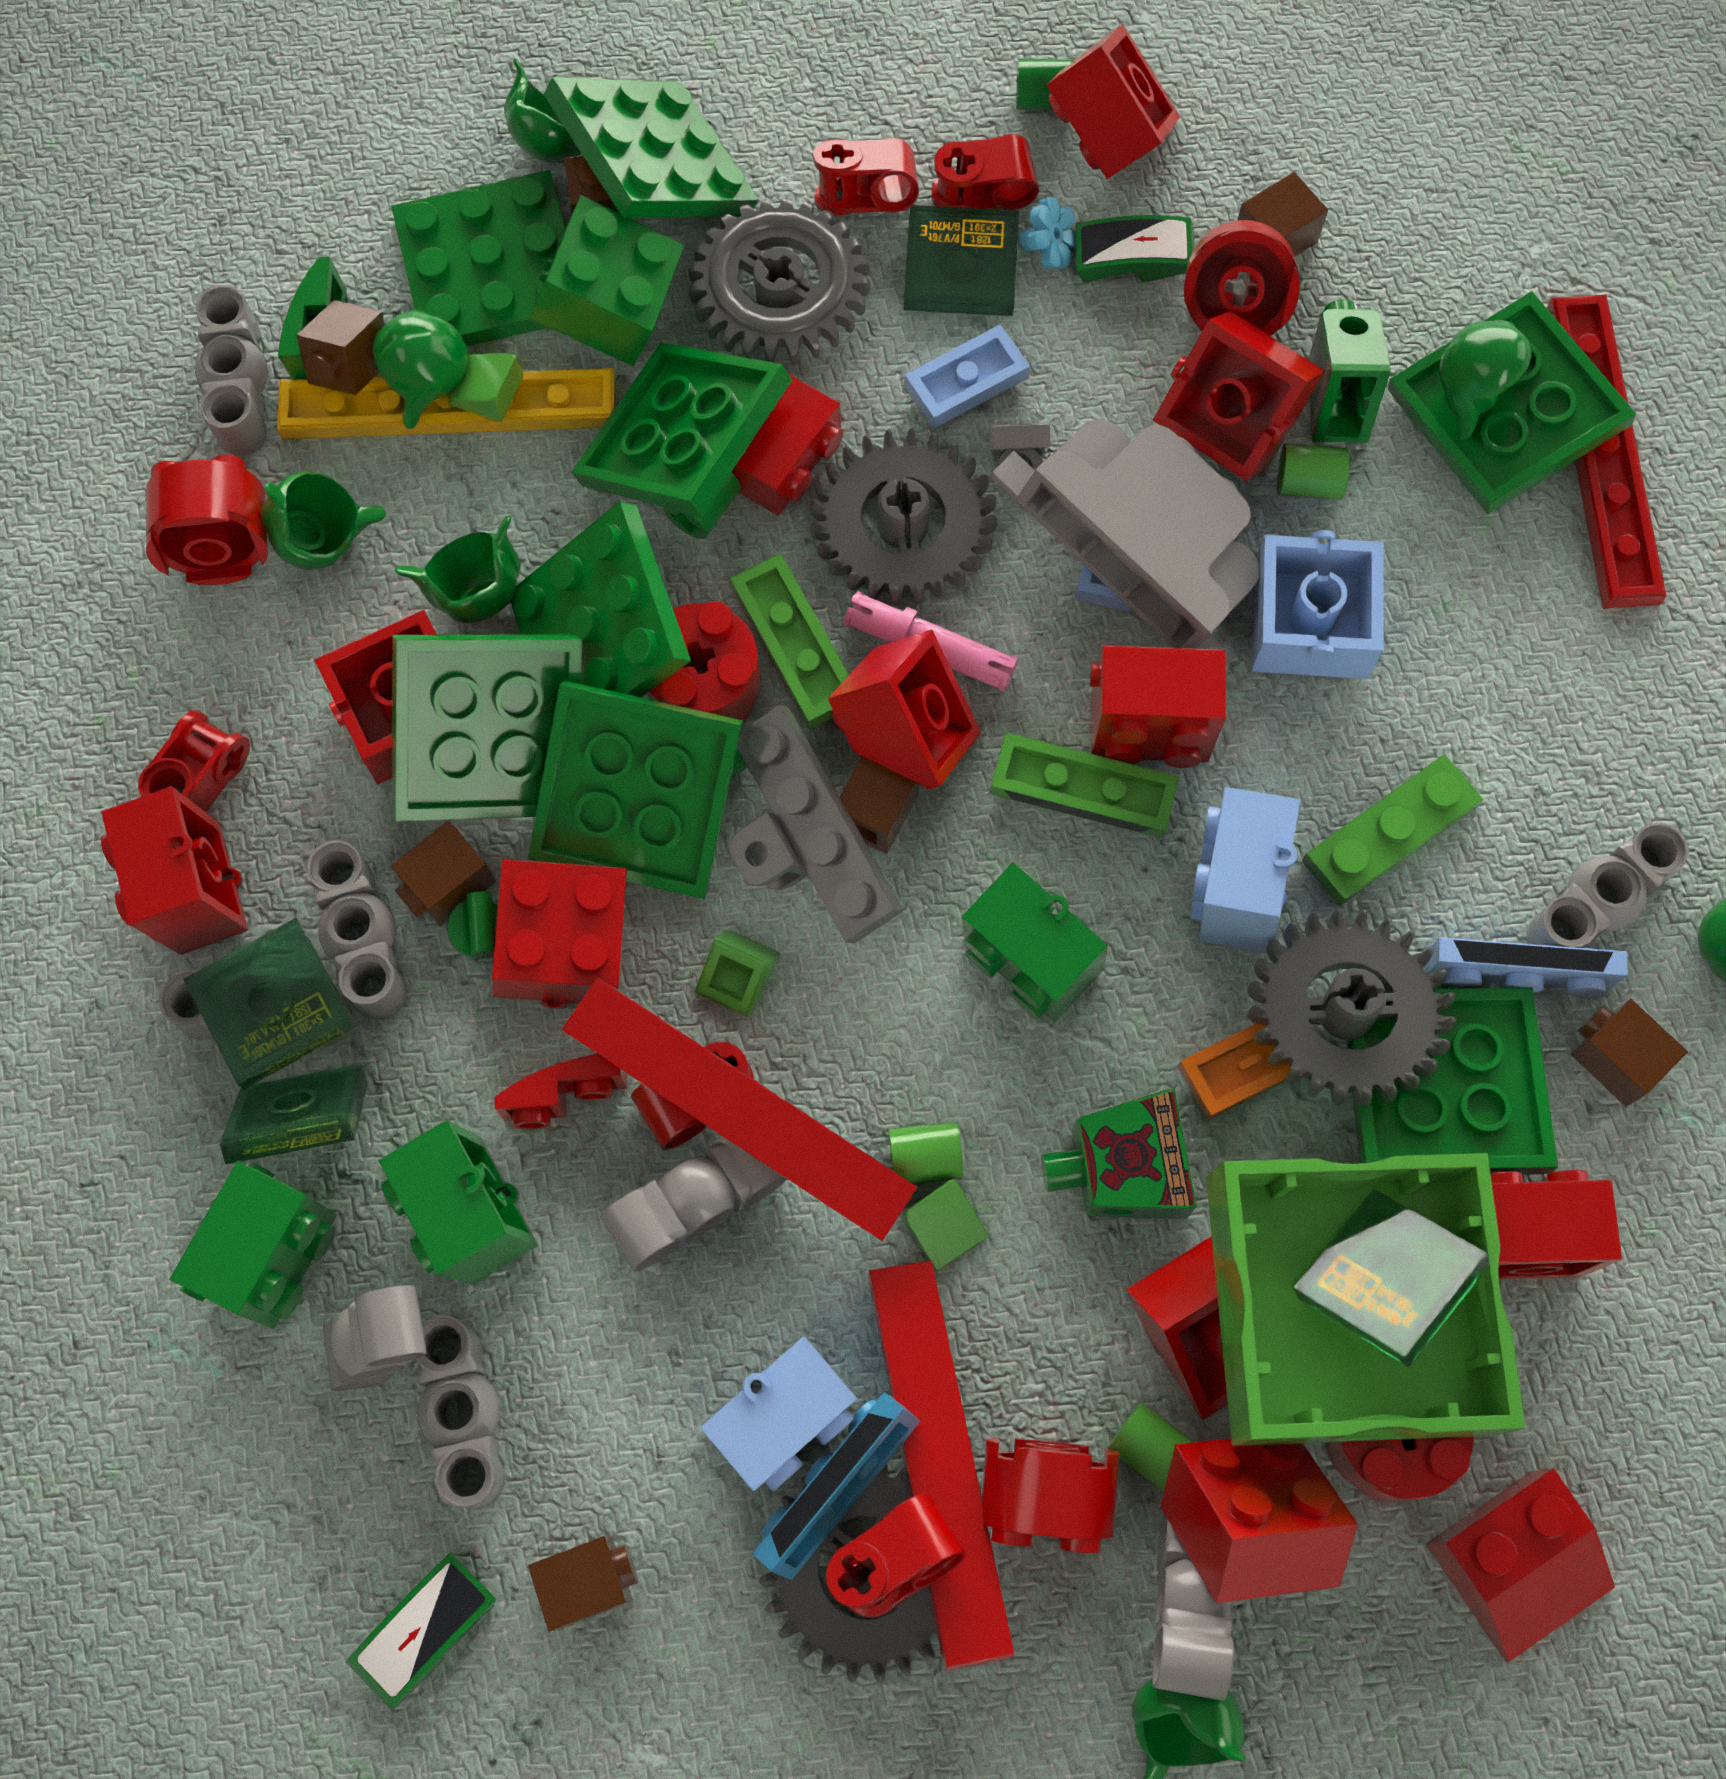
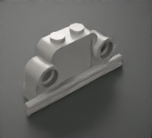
(1145, 524)

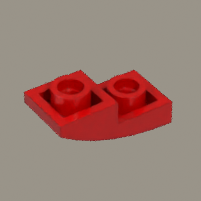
(543, 1094)

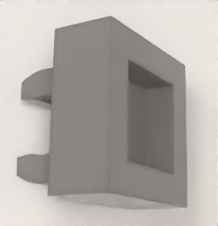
(1021, 439)

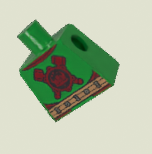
(1352, 346)
(1127, 1161)

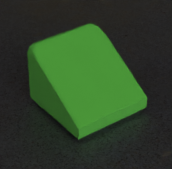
(488, 385)
(736, 972)
(944, 1225)

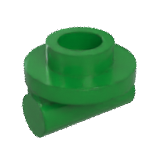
(473, 926)

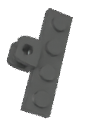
(807, 831)

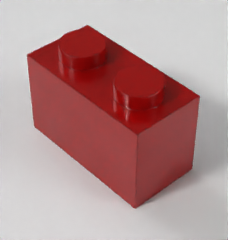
(789, 447)

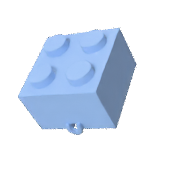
(1318, 606)
(1249, 861)
(767, 1428)

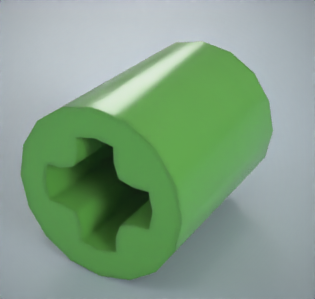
(1313, 471)
(926, 1152)
(1147, 1444)

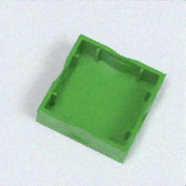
(1311, 1379)

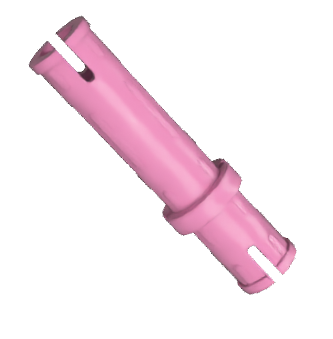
(961, 653)

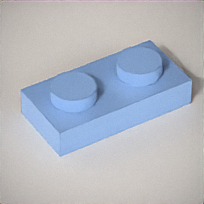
(967, 376)

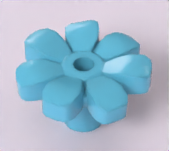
(1050, 233)

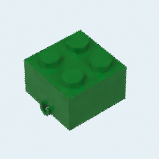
(607, 281)
(1039, 952)
(455, 1205)
(255, 1246)

